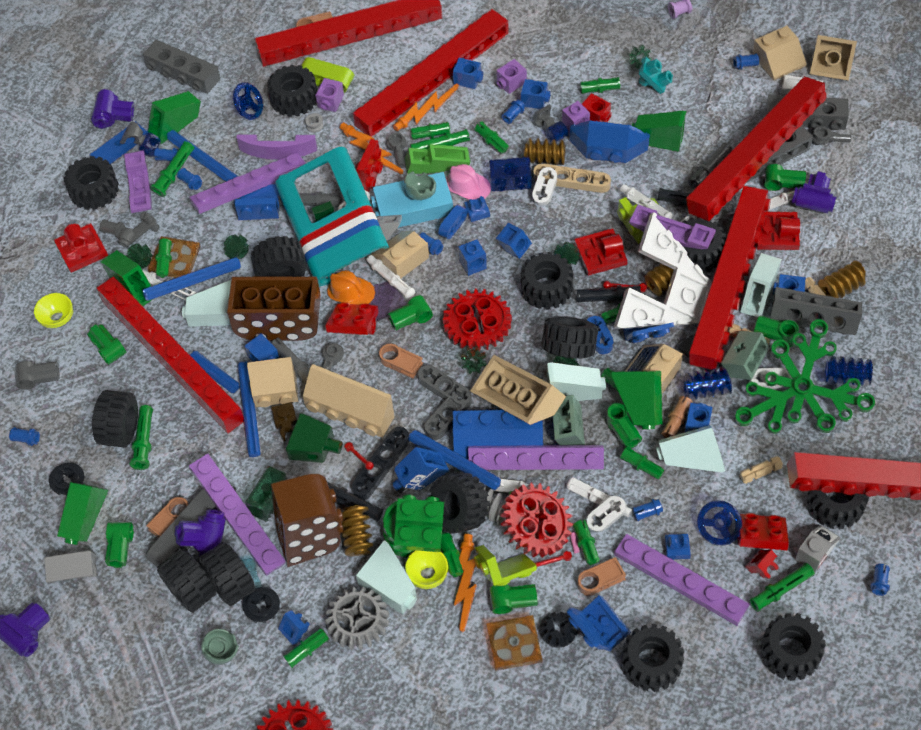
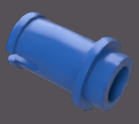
(745, 61)
(516, 108)
(165, 154)
(193, 181)
(434, 246)
(26, 436)
(647, 510)
(880, 582)

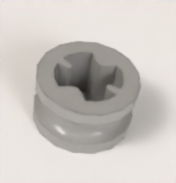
(313, 118)

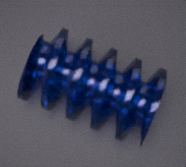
(848, 370)
(706, 382)

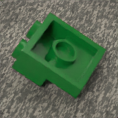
(418, 524)

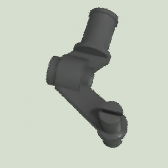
(126, 235)

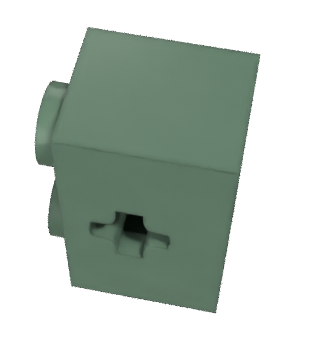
(745, 355)
(569, 423)

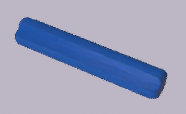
(216, 373)

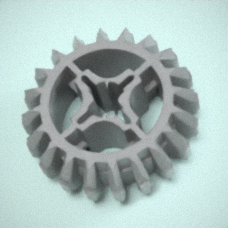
(340, 613)

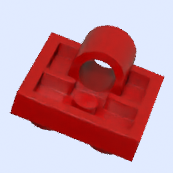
(370, 165)
(780, 231)
(80, 246)
(601, 251)
(353, 319)
(763, 532)

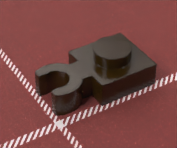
(284, 418)

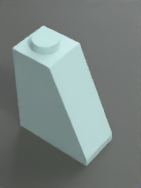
(760, 285)
(208, 307)
(579, 381)
(692, 450)
(388, 579)

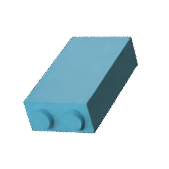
(394, 200)

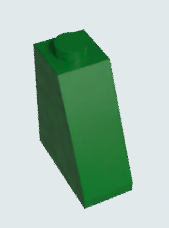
(173, 114)
(664, 128)
(128, 274)
(641, 396)
(80, 512)

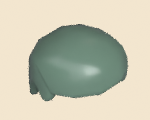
(420, 186)
(219, 646)

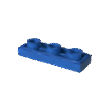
(114, 149)

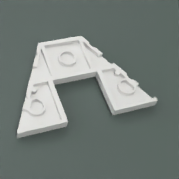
(685, 293)

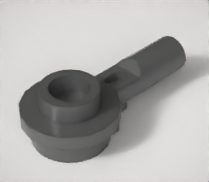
(823, 135)
(396, 143)
(332, 354)

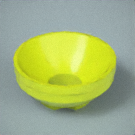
(50, 305)
(423, 559)

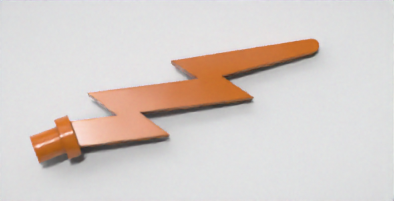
(419, 114)
(362, 142)
(464, 592)

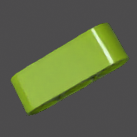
(329, 71)

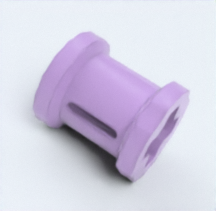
(679, 8)

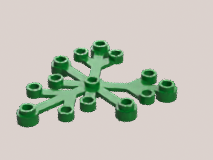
(777, 398)

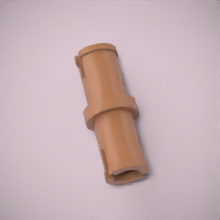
(677, 417)

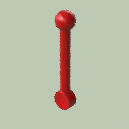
(607, 284)
(368, 464)
(566, 557)

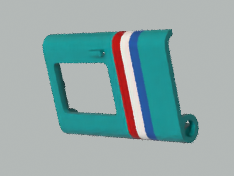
(343, 234)

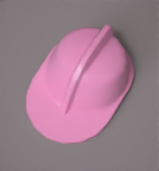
(467, 183)

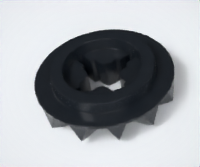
(70, 470)
(256, 597)
(556, 638)

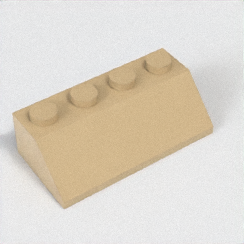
(517, 391)
(348, 401)

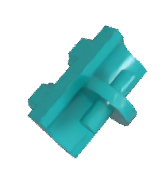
(651, 75)

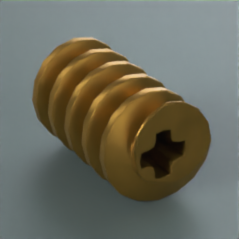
(545, 151)
(659, 279)
(843, 280)
(355, 531)

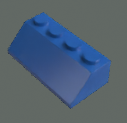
(492, 429)

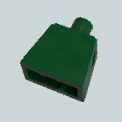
(312, 441)

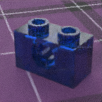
(510, 174)

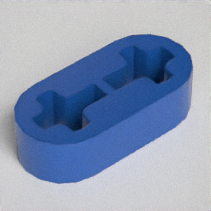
(453, 222)
(603, 333)

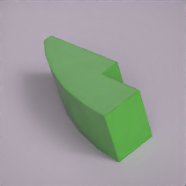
(435, 158)

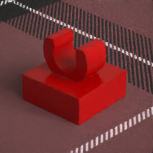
(761, 561)

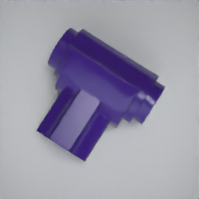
(110, 108)
(815, 194)
(203, 533)
(22, 630)

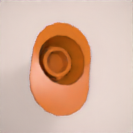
(350, 289)

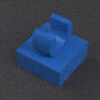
(477, 209)
(677, 546)
(293, 627)

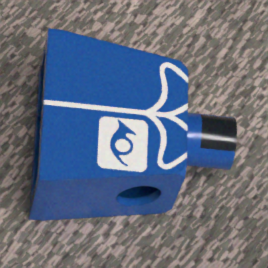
(419, 469)

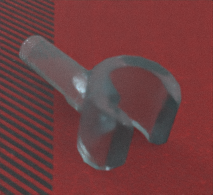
(251, 567)

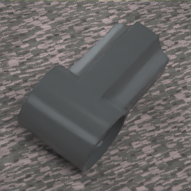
(29, 374)

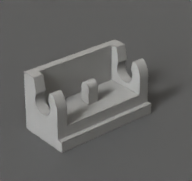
(70, 566)

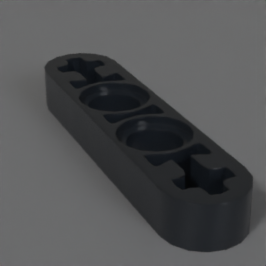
(381, 463)

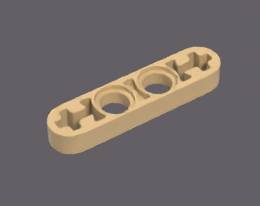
(574, 173)

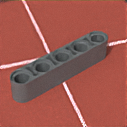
(166, 544)

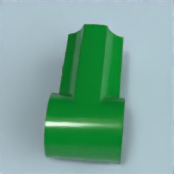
(778, 177)
(415, 311)
(776, 329)
(107, 346)
(623, 426)
(118, 538)
(507, 598)

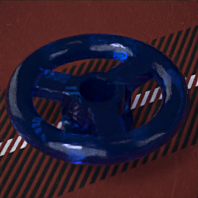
(246, 102)
(725, 516)

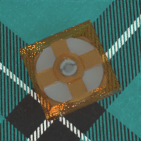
(183, 257)
(514, 642)

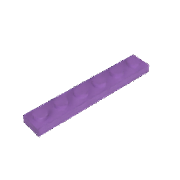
(245, 183)
(538, 457)
(237, 514)
(682, 579)

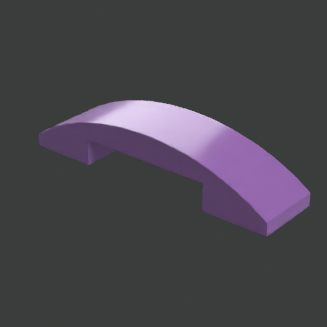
(277, 149)
(139, 182)
(687, 235)

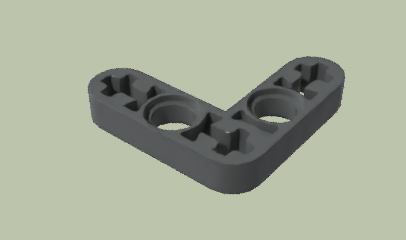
(451, 399)

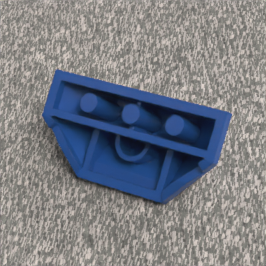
(608, 141)

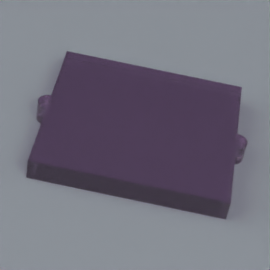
(387, 299)

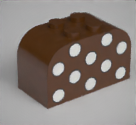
(274, 307)
(306, 518)

